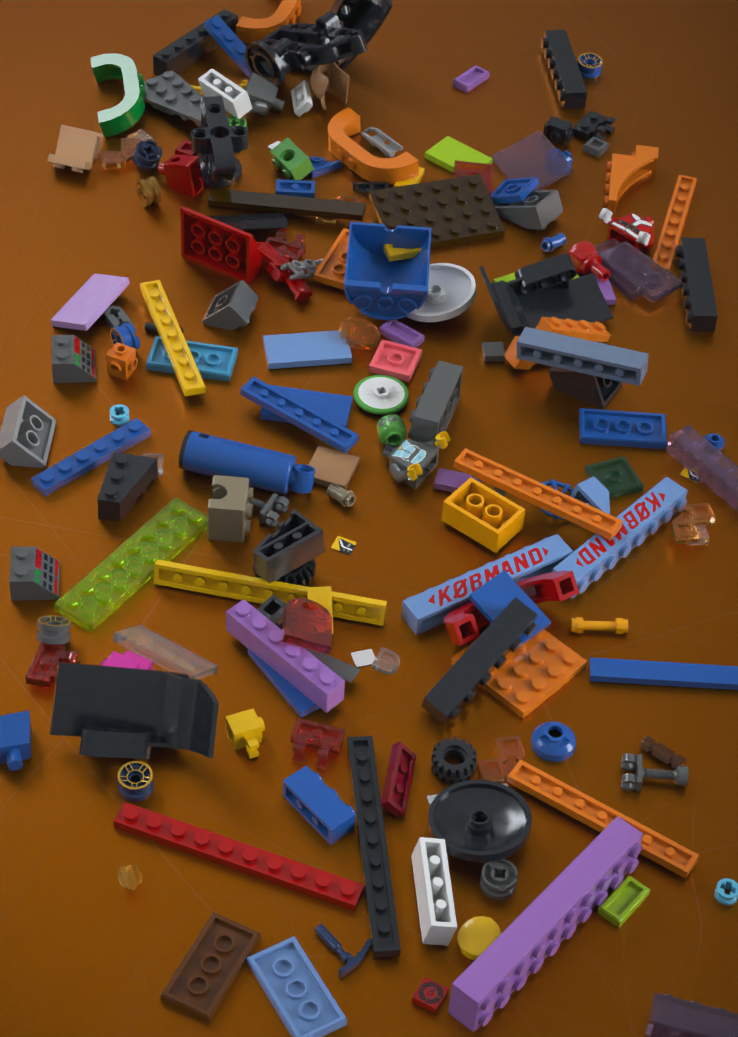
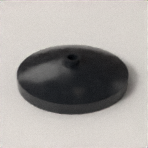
(480, 820)

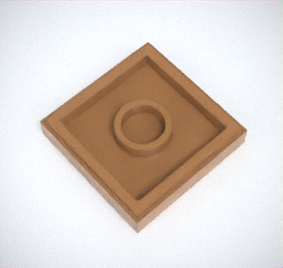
(333, 467)

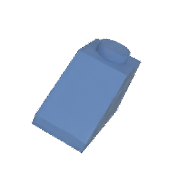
(593, 494)

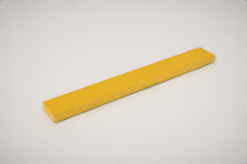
(172, 338)

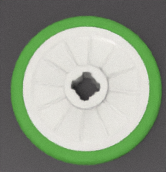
(381, 394)

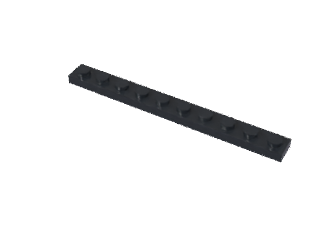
(373, 848)

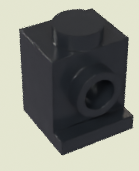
(558, 131)
(273, 610)

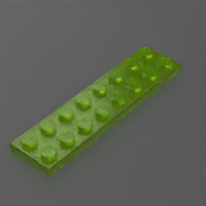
(131, 564)

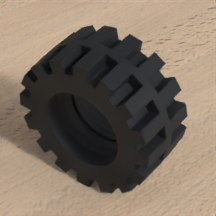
(456, 749)

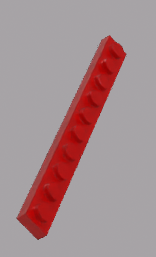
(239, 856)

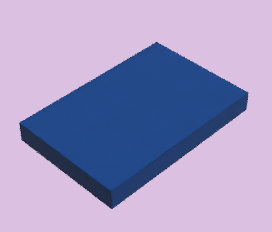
(496, 596)

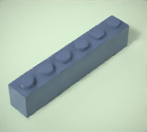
(582, 356)

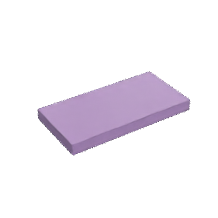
(90, 302)

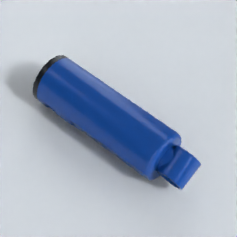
(262, 466)

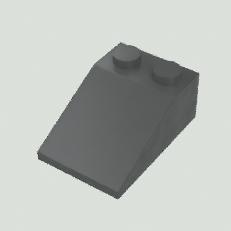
(534, 211)

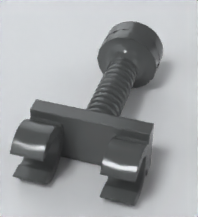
(267, 514)
(631, 782)

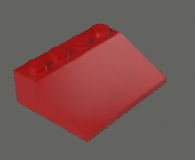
(219, 246)

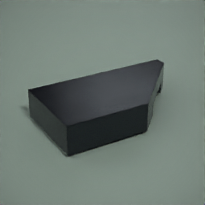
(365, 187)

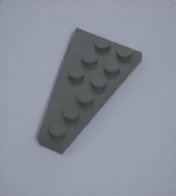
(174, 96)

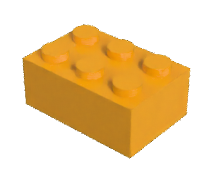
(483, 514)

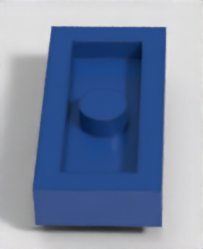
(295, 188)

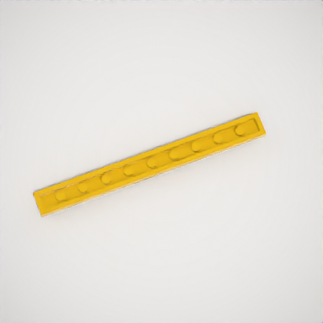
(258, 590)

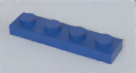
(228, 41)

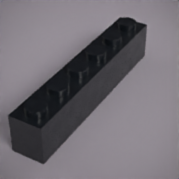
(190, 47)
(564, 69)
(697, 284)
(479, 661)

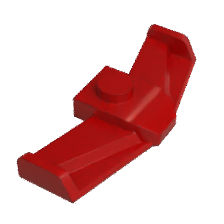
(298, 286)

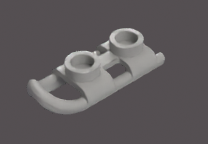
(378, 140)
(298, 267)

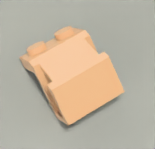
(76, 148)

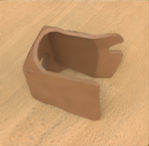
(334, 80)

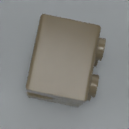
(230, 508)

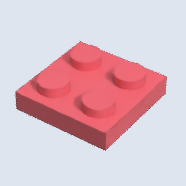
(395, 360)

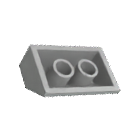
(26, 434)

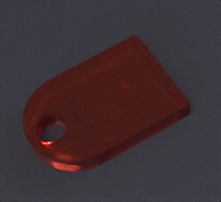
(307, 625)

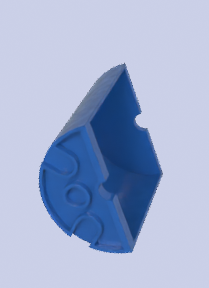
(384, 287)

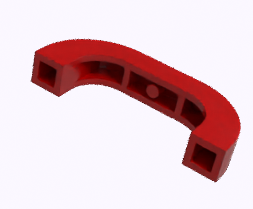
(465, 621)

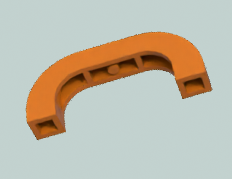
(256, 29)
(359, 160)

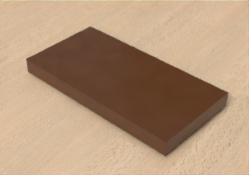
(210, 967)

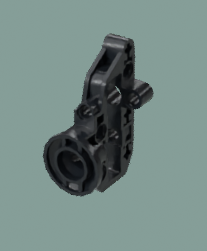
(302, 46)
(218, 144)

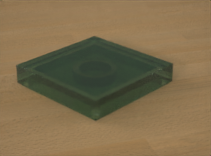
(615, 476)

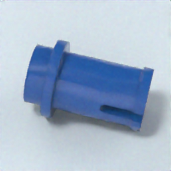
(549, 244)

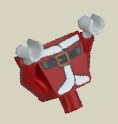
(630, 228)

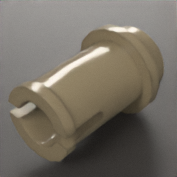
(346, 497)

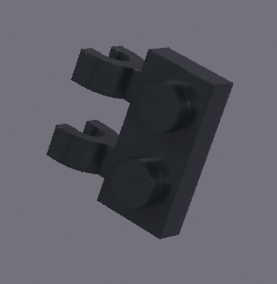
(592, 125)

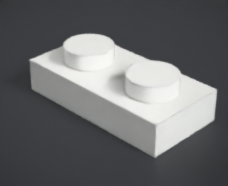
(301, 98)

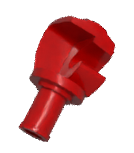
(588, 261)

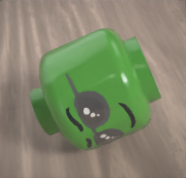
(391, 430)

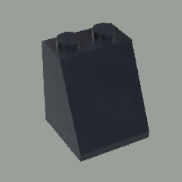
(585, 387)

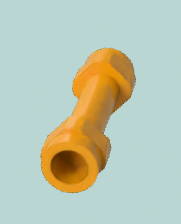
(619, 625)

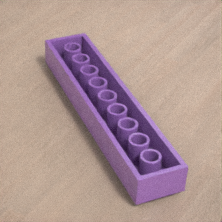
(544, 925)

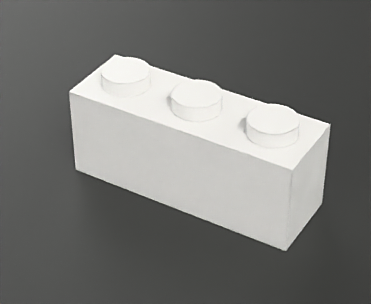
(234, 97)

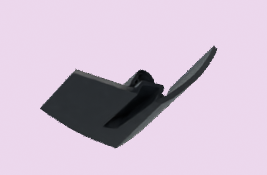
(359, 15)
(549, 292)
(132, 710)

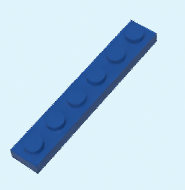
(299, 414)
(90, 457)

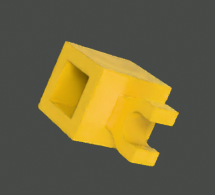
(245, 730)

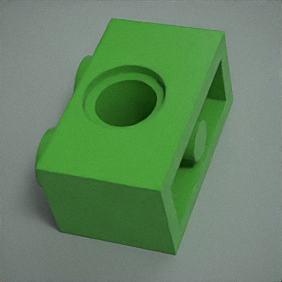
(291, 160)

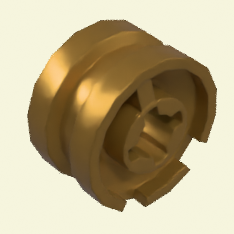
(149, 191)

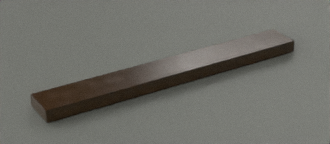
(287, 204)

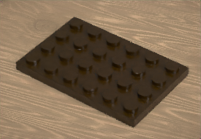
(452, 208)

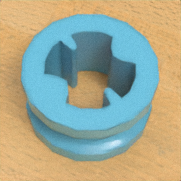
(117, 419)
(723, 898)

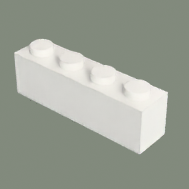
(433, 891)

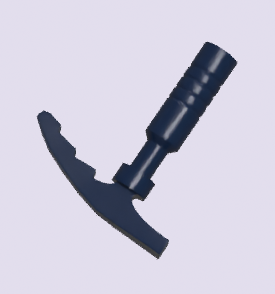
(350, 961)

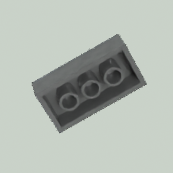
(437, 402)

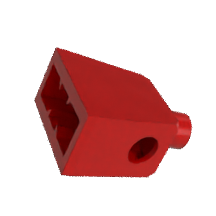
(183, 174)

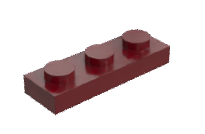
(398, 779)

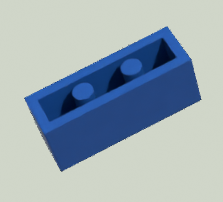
(319, 804)

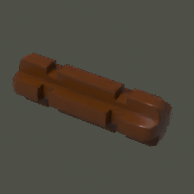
(662, 752)

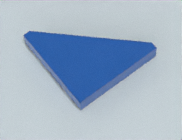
(322, 167)

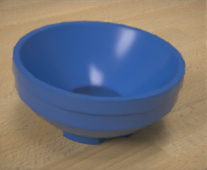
(553, 748)

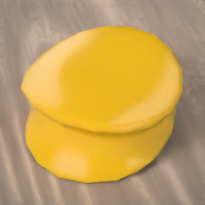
(477, 936)

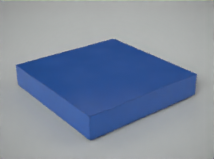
(514, 190)

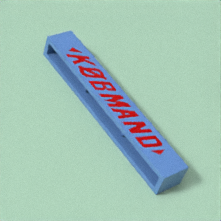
(638, 522)
(431, 606)

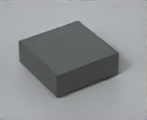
(595, 147)
(493, 351)

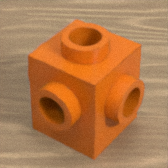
(121, 361)

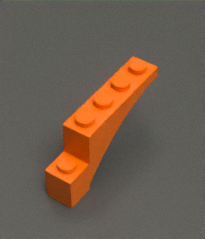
(626, 170)
(579, 329)

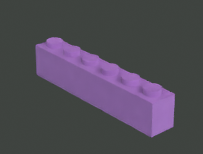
(288, 660)

